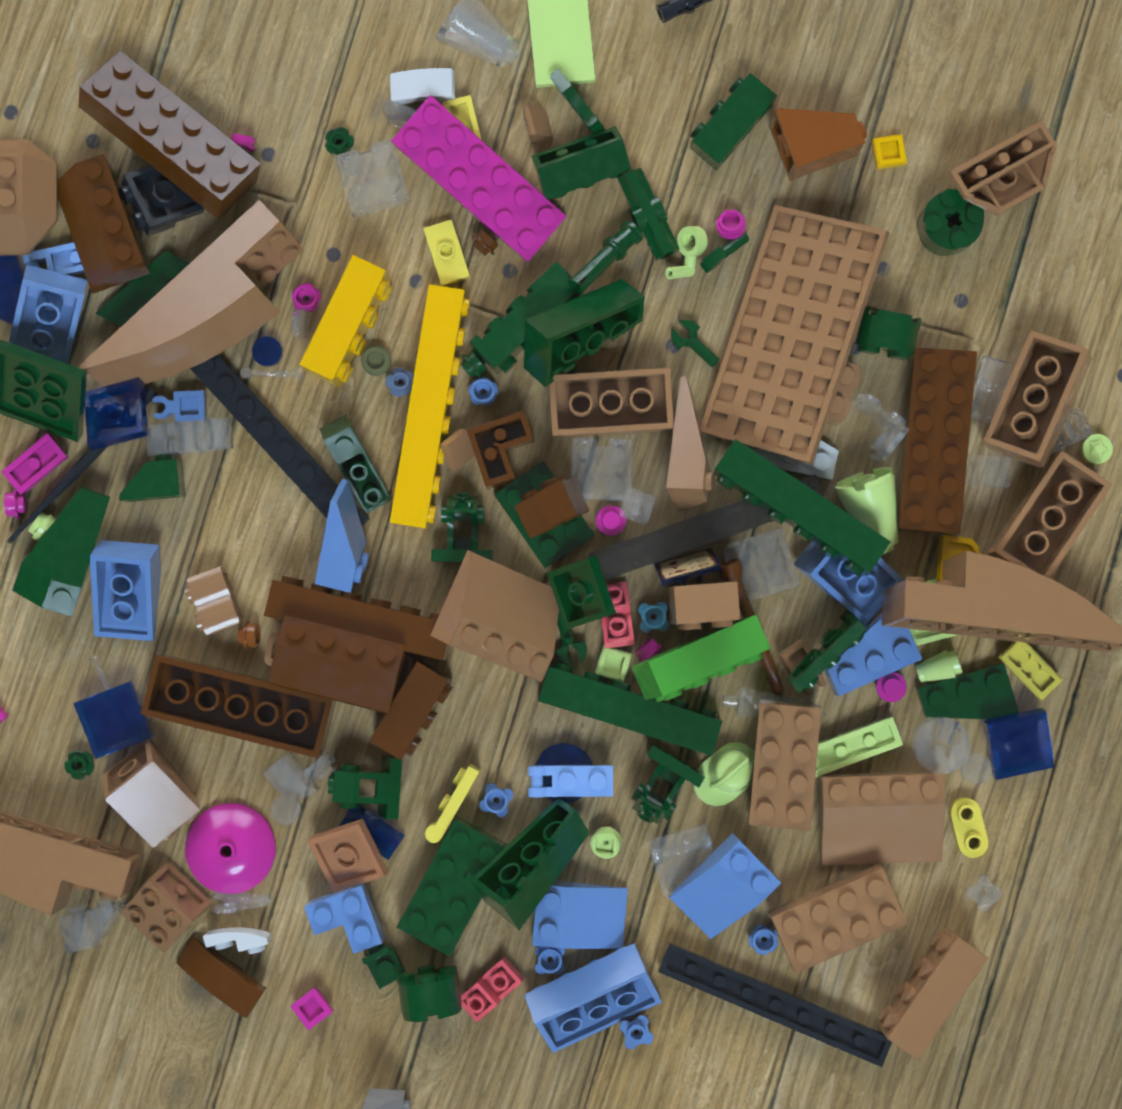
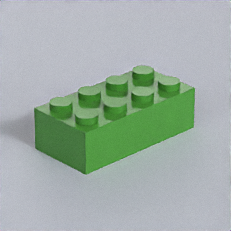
(704, 656)

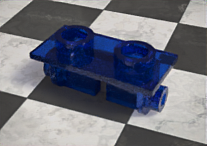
(383, 834)

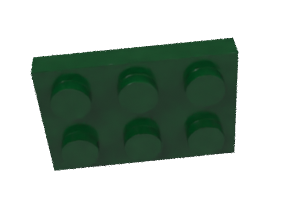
(554, 543)

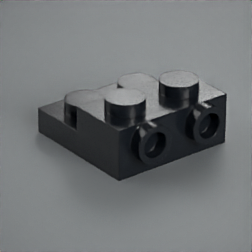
(156, 200)

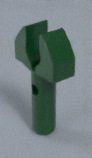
(719, 254)
(694, 343)
(568, 639)

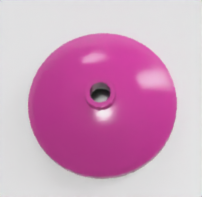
(247, 836)

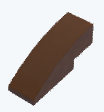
(221, 977)

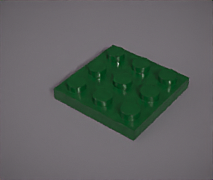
(42, 391)

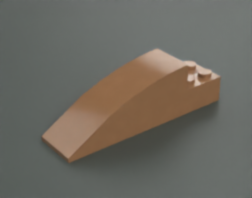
(203, 307)
(999, 602)
(46, 862)

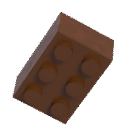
(412, 710)

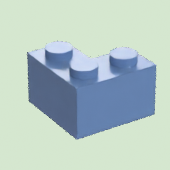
(351, 909)

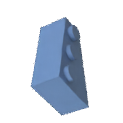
(875, 656)

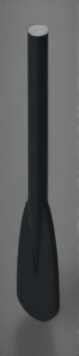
(70, 477)

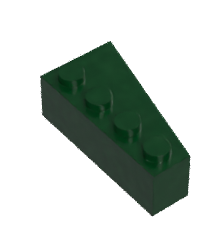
(579, 328)
(506, 335)
(531, 863)

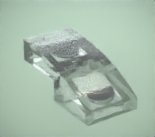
(989, 387)
(988, 471)

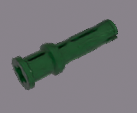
(613, 249)

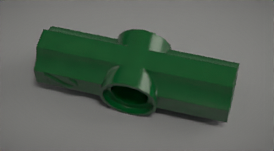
(648, 214)

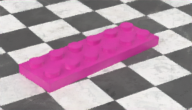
(478, 178)

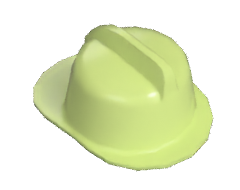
(726, 774)

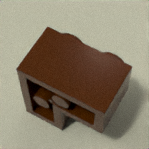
(492, 442)
(552, 506)

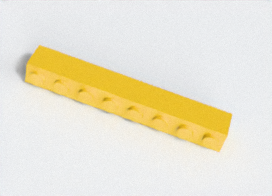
(428, 407)

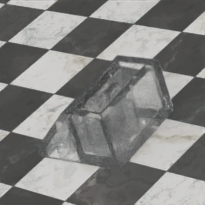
(765, 563)

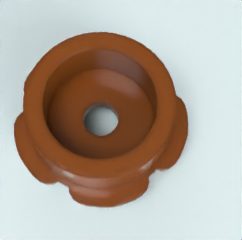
(249, 635)

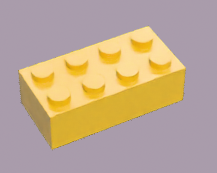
(347, 321)

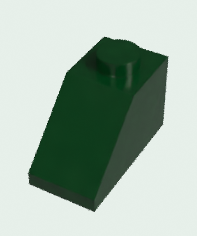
(156, 481)

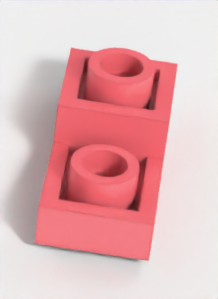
(618, 627)
(491, 988)

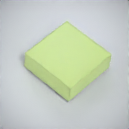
(613, 663)

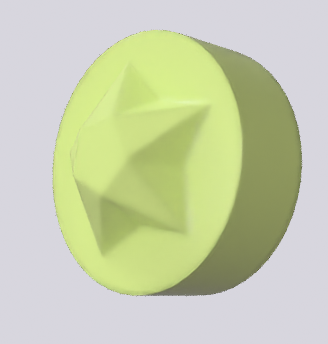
(1096, 449)
(606, 842)

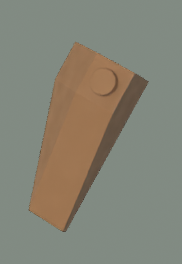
(689, 468)

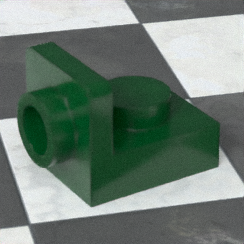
(383, 963)

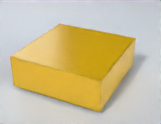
(889, 151)

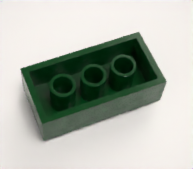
(446, 895)

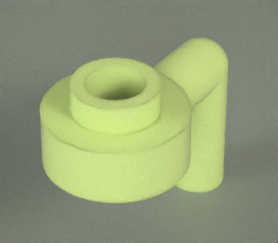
(692, 243)

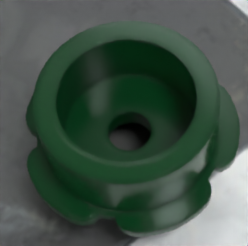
(340, 133)
(473, 364)
(86, 761)

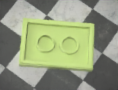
(561, 41)

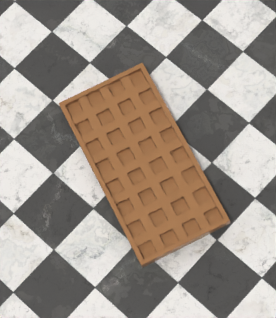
(794, 333)

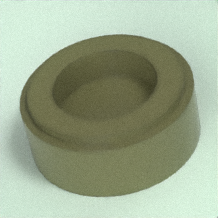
(376, 360)

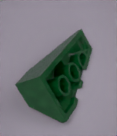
(59, 561)

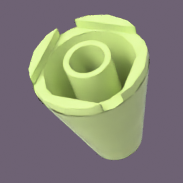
(872, 501)

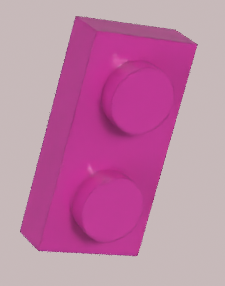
(35, 464)

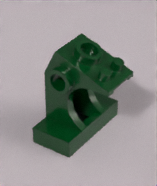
(461, 508)
(345, 786)
(653, 807)

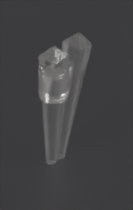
(239, 901)

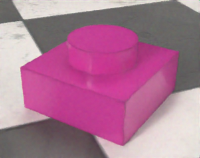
(312, 1008)

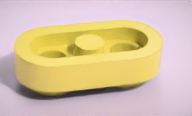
(968, 828)

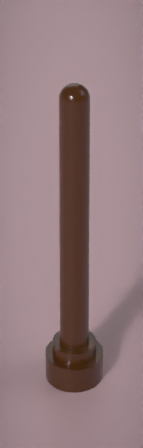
(732, 572)

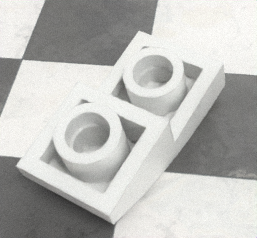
(421, 83)
(246, 939)

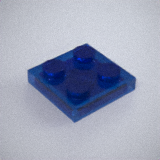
(116, 413)
(113, 719)
(1019, 743)

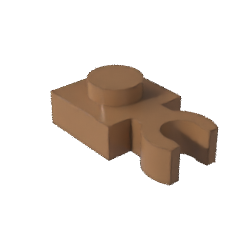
(793, 655)

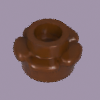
(484, 243)

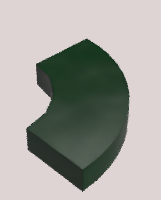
(576, 102)

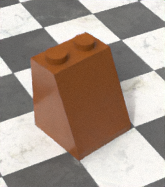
(815, 139)

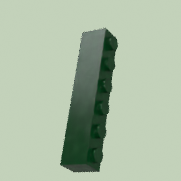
(801, 508)
(630, 710)

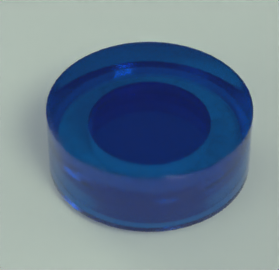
(267, 351)

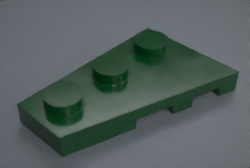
(142, 289)
(833, 645)
(971, 695)

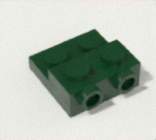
(581, 592)

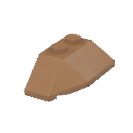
(1007, 171)
(26, 196)

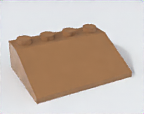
(500, 617)
(881, 817)

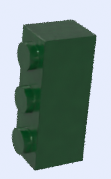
(732, 120)
(581, 163)

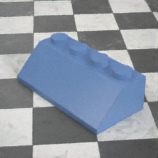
(592, 998)

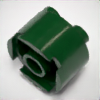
(933, 222)
(889, 333)
(429, 993)

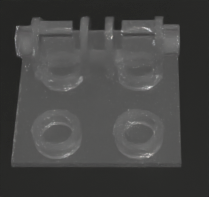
(679, 855)

